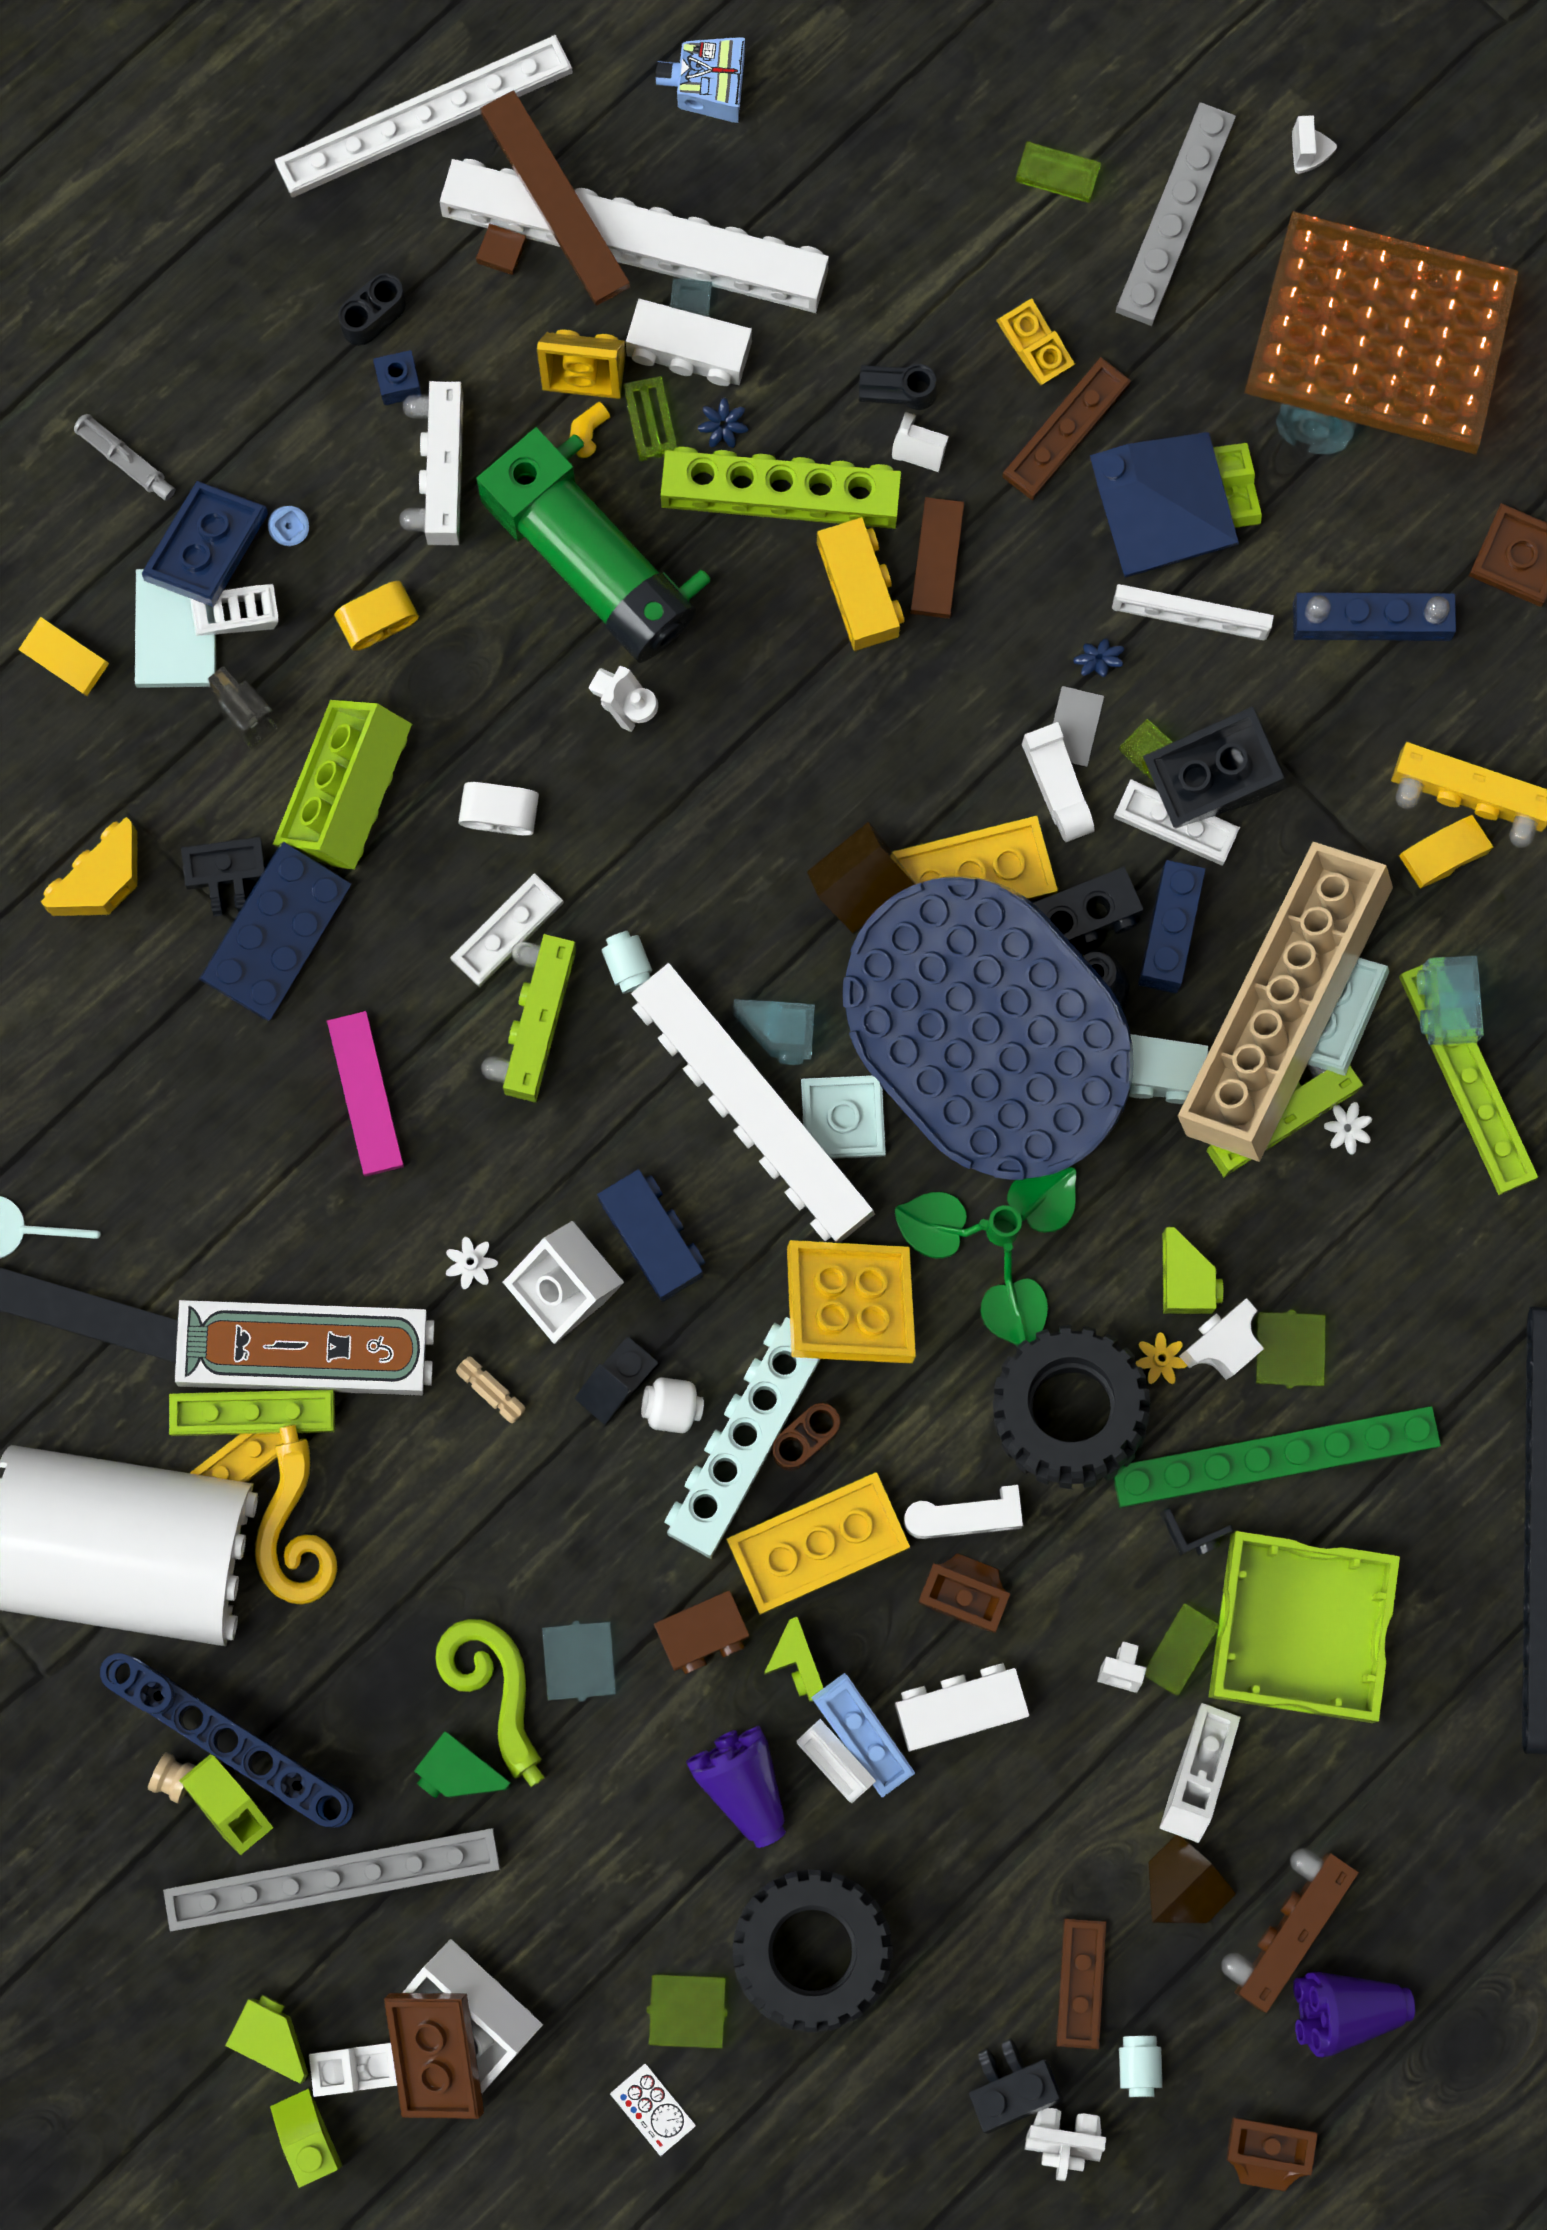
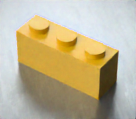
(859, 583)

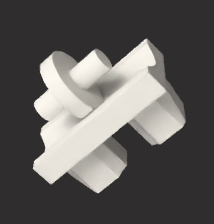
(624, 697)
(1065, 2148)

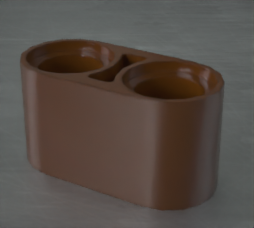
(808, 1439)

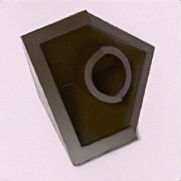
(1185, 1885)

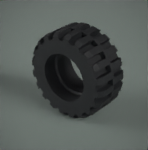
(1071, 1353)
(868, 1965)

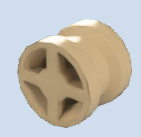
(167, 1777)

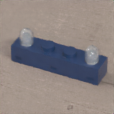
(1374, 616)

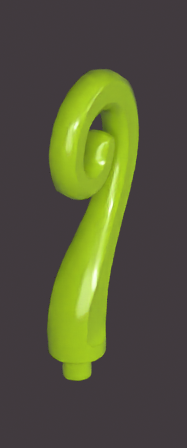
(513, 1742)

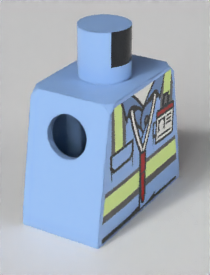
(707, 77)

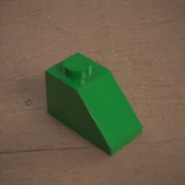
(457, 1771)

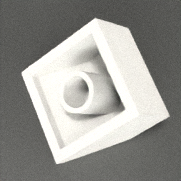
(563, 1281)

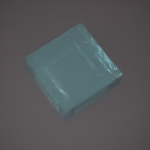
(691, 296)

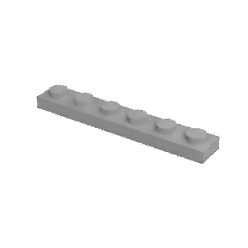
(1175, 214)

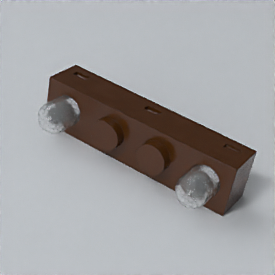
(1296, 1932)

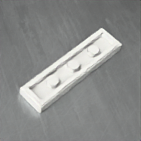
(1192, 612)

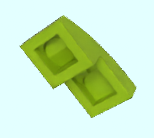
(1238, 481)

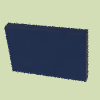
(205, 543)

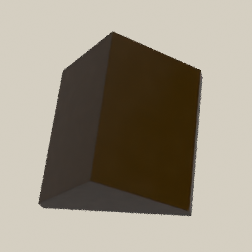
(859, 877)

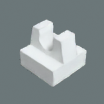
(1122, 1671)

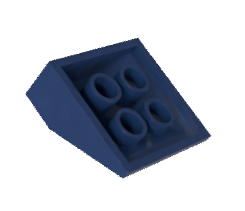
(1164, 501)

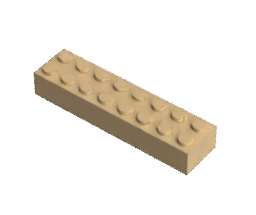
(1285, 1001)

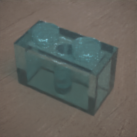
(1451, 1000)

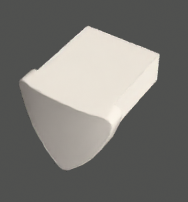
(1310, 146)
(919, 444)

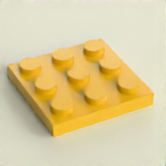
(850, 1302)

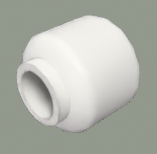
(671, 1405)

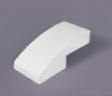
(352, 2069)

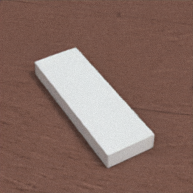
(1145, 810)
(505, 928)

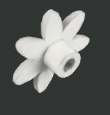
(1348, 1127)
(476, 1268)

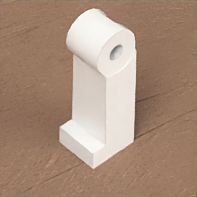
(1058, 781)
(927, 1521)

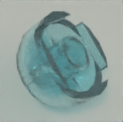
(1322, 431)

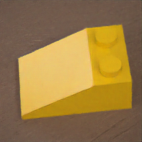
(581, 363)

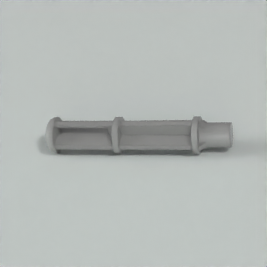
(123, 456)

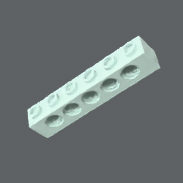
(706, 1534)

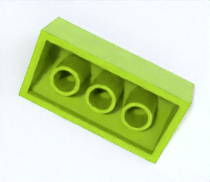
(343, 782)

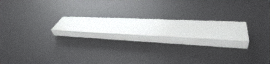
(421, 116)

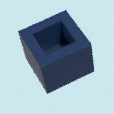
(397, 388)

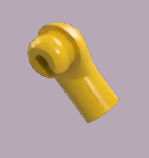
(584, 426)

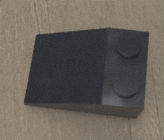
(1216, 769)

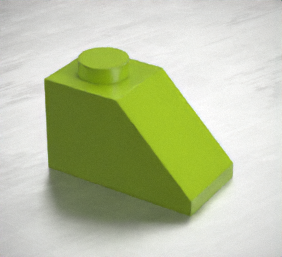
(1187, 1277)
(269, 2038)
(305, 2138)

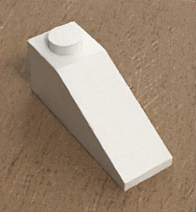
(1200, 1773)

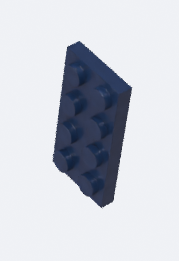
(275, 931)

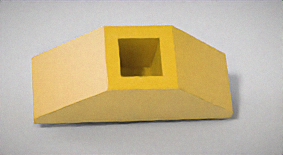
(99, 876)

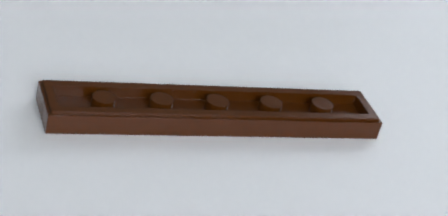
(555, 198)

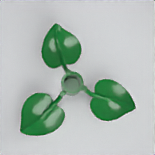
(936, 1222)

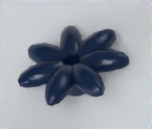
(726, 430)
(1099, 658)

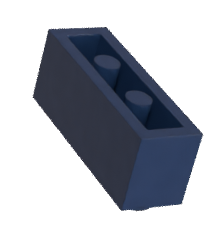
(1171, 926)
(652, 1234)

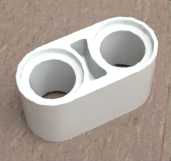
(498, 808)

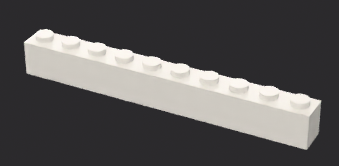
(647, 237)

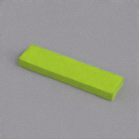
(251, 1412)

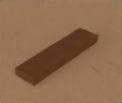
(1066, 428)

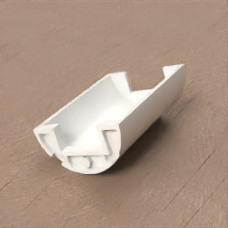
(121, 1544)

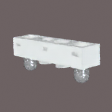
(444, 458)

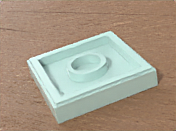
(845, 1115)

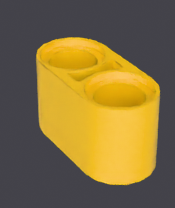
(376, 615)

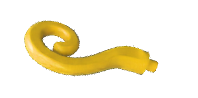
(294, 1471)

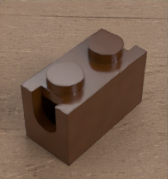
(702, 1632)

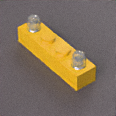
(1472, 786)

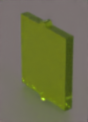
(1291, 1349)
(687, 2011)

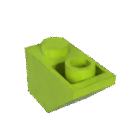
(226, 1804)

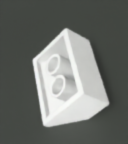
(497, 2019)

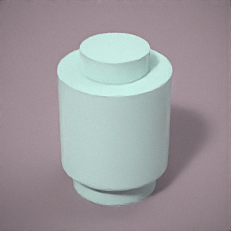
(627, 961)
(1140, 2065)

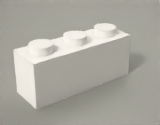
(688, 343)
(961, 1707)

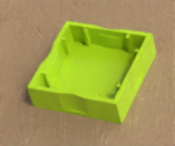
(1304, 1627)

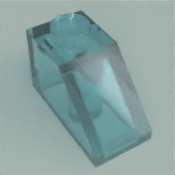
(779, 1027)

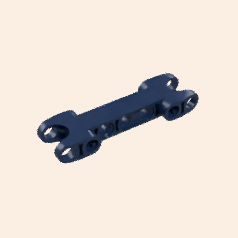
(140, 1692)

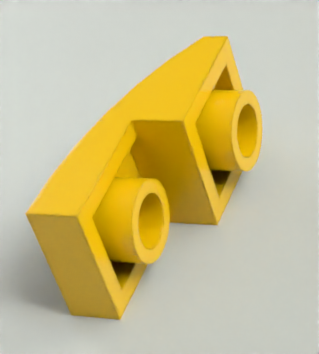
(1034, 342)
(63, 656)
(1445, 851)

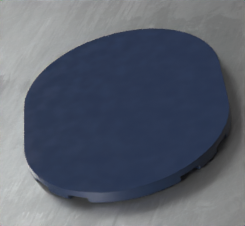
(988, 1027)

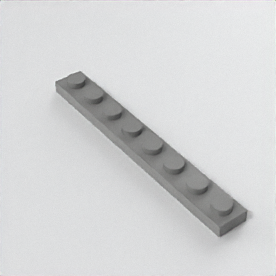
(331, 1879)

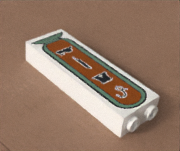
(303, 1347)

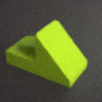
(795, 1650)

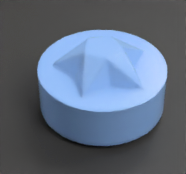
(288, 525)

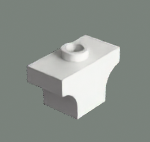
(1225, 1341)

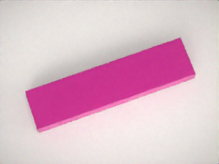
(365, 1093)

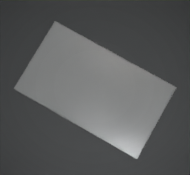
(1078, 720)

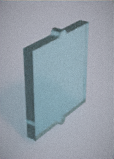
(579, 1661)

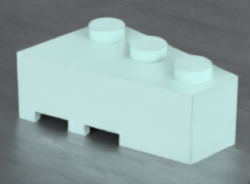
(1165, 1068)

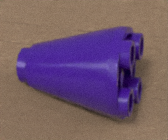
(742, 1784)
(1347, 2011)

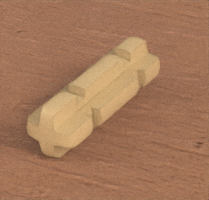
(490, 1389)

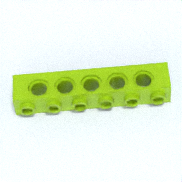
(762, 500)

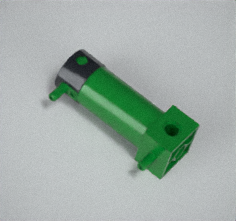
(537, 498)

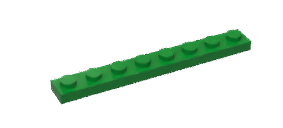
(1276, 1457)

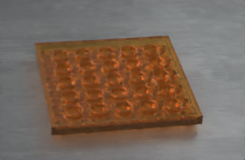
(1382, 332)

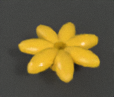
(1156, 1366)

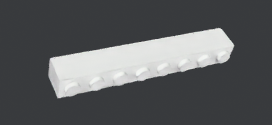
(753, 1104)

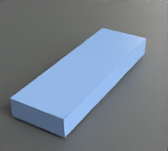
(863, 1734)

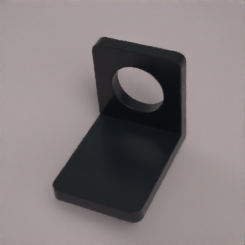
(1201, 1546)

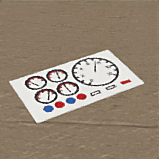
(652, 2109)

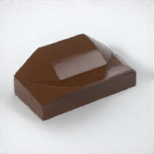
(966, 1592)
(1270, 2153)

